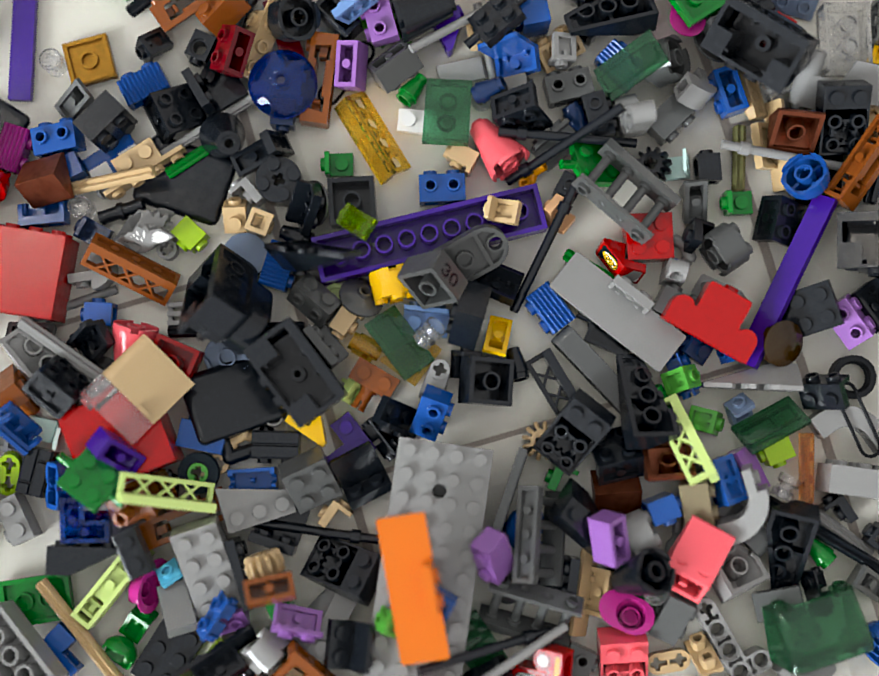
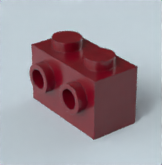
(232, 50)

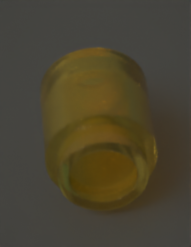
(364, 347)

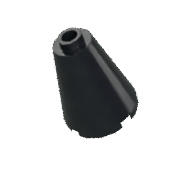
(420, 16)
(217, 129)
(645, 574)

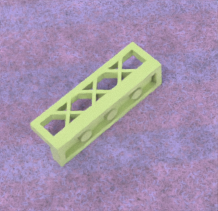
(698, 448)
(171, 502)

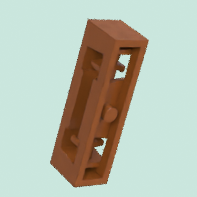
(163, 16)
(324, 44)
(862, 168)
(152, 531)

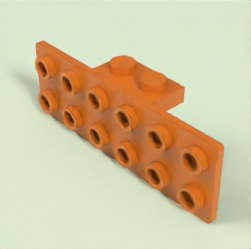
(413, 588)

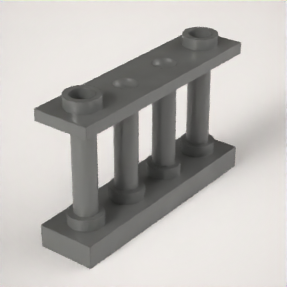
(640, 176)
(528, 538)
(547, 598)

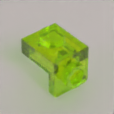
(356, 222)

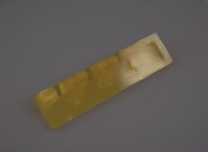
(368, 138)

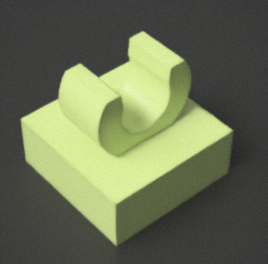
(352, 388)

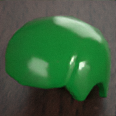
(121, 651)

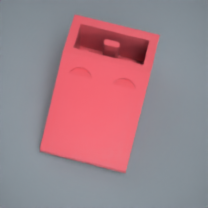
(698, 557)
(621, 653)

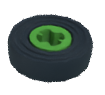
(207, 464)

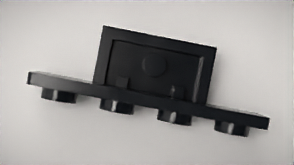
(223, 658)

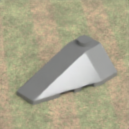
(29, 353)
(766, 378)
(738, 573)
(333, 607)

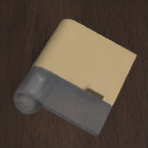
(137, 389)

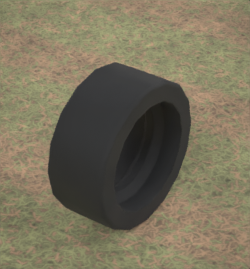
(868, 368)

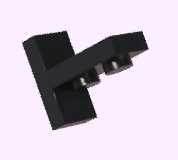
(271, 144)

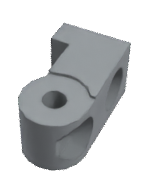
(674, 272)

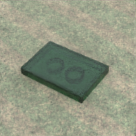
(447, 112)

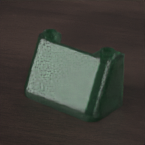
(817, 630)

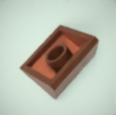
(794, 130)
(45, 181)
(663, 465)
(618, 496)

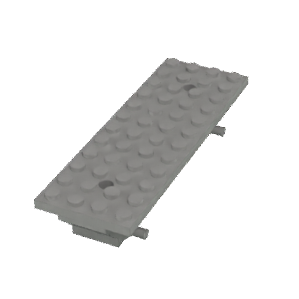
(452, 490)

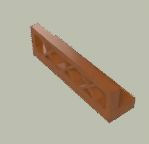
(134, 262)

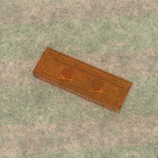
(806, 467)

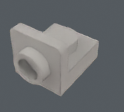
(562, 50)
(250, 193)

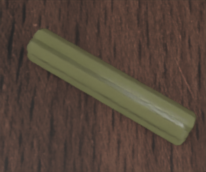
(738, 161)

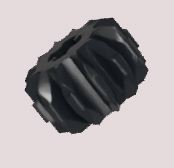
(659, 159)

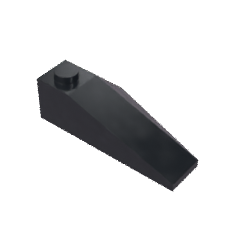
(612, 18)
(308, 255)
(643, 411)
(571, 514)
(789, 540)

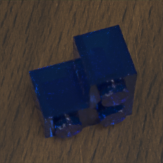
(81, 524)

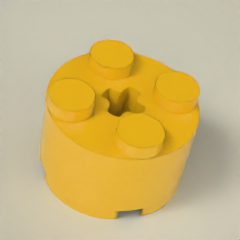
(387, 287)

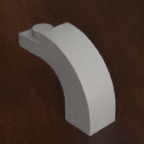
(827, 421)
(751, 518)

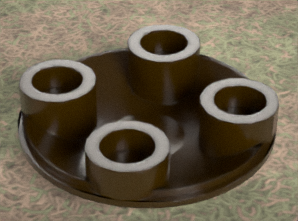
(782, 343)

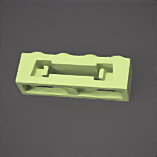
(102, 595)

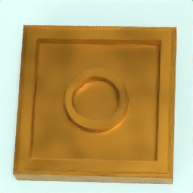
(90, 60)

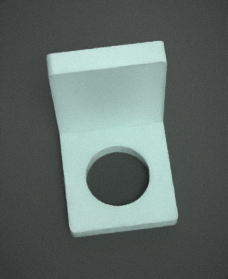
(680, 167)
(51, 429)

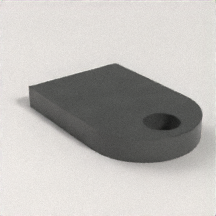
(474, 254)

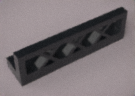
(559, 376)

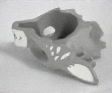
(145, 230)

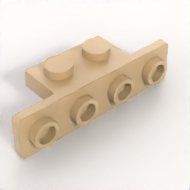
(263, 39)
(759, 137)
(142, 155)
(592, 585)

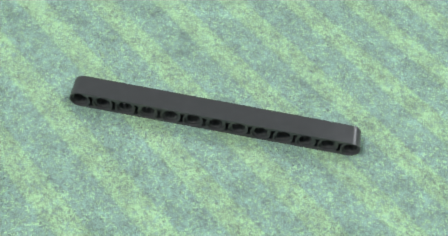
(606, 383)

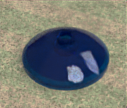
(285, 98)

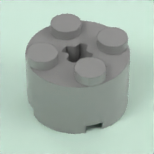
(640, 532)
(265, 652)

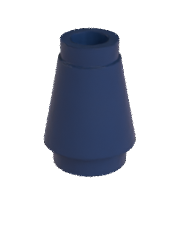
(484, 89)
(576, 115)

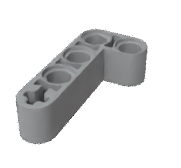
(637, 116)
(725, 636)

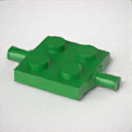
(584, 160)
(89, 480)

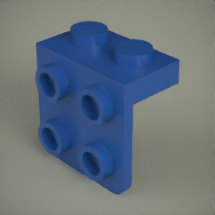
(513, 55)

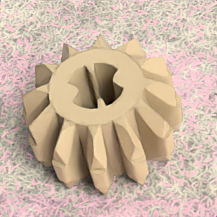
(534, 434)
(264, 563)

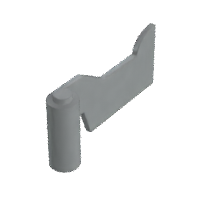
(805, 84)

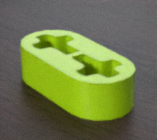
(13, 473)

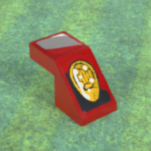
(613, 257)

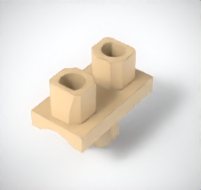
(703, 654)

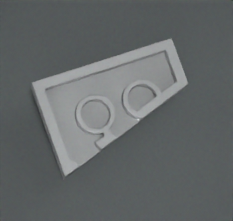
(252, 506)

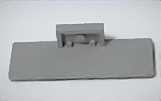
(618, 310)

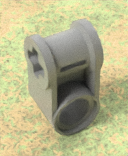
(433, 379)

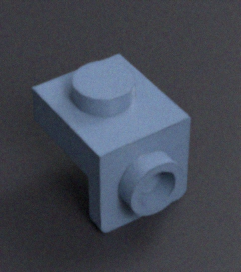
(739, 408)

